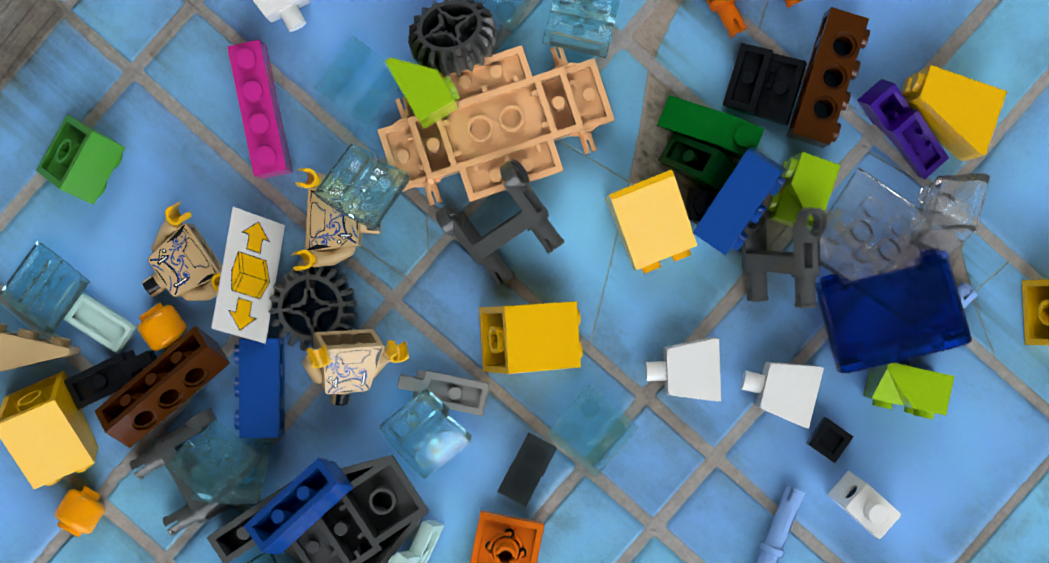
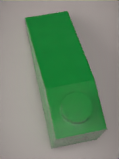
(710, 127)

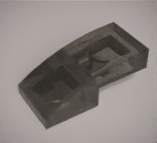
(526, 469)

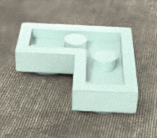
(424, 540)

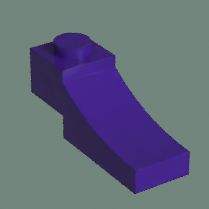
(903, 127)

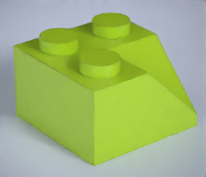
(806, 185)
(915, 388)

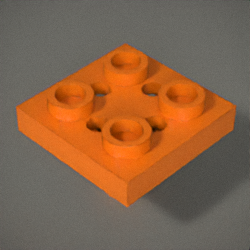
(506, 549)

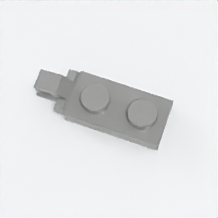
(454, 391)

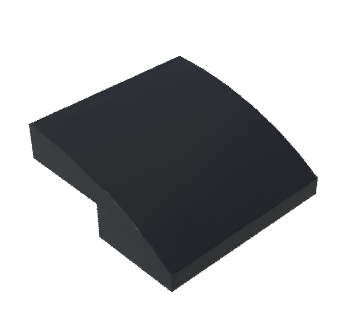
(764, 84)

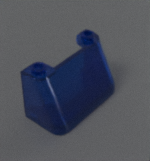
(893, 314)

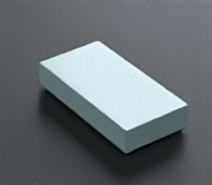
(101, 323)

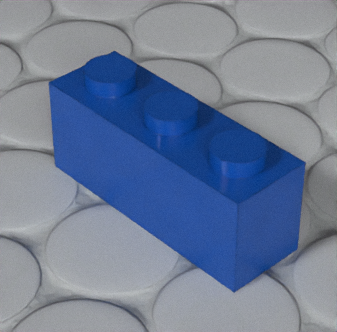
(740, 201)
(260, 388)
(298, 506)

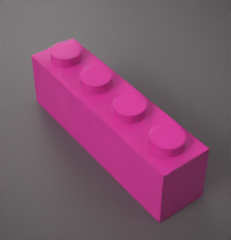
(260, 109)

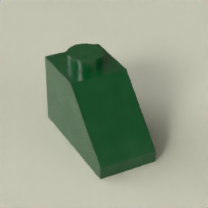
(697, 162)

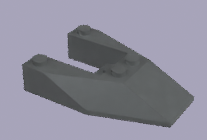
(359, 528)

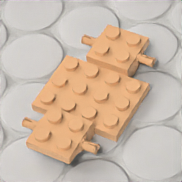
(498, 119)

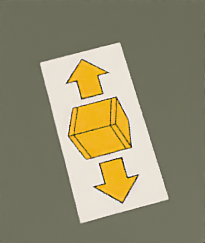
(248, 276)

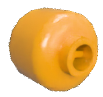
(161, 326)
(79, 511)

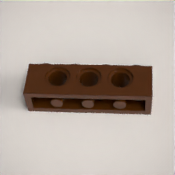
(835, 26)
(162, 387)

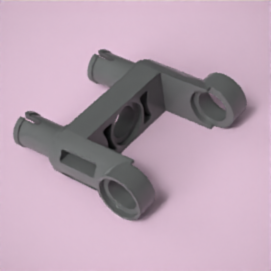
(531, 217)
(801, 264)
(162, 454)

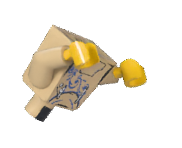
(329, 233)
(182, 260)
(349, 361)

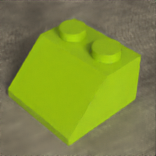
(425, 90)

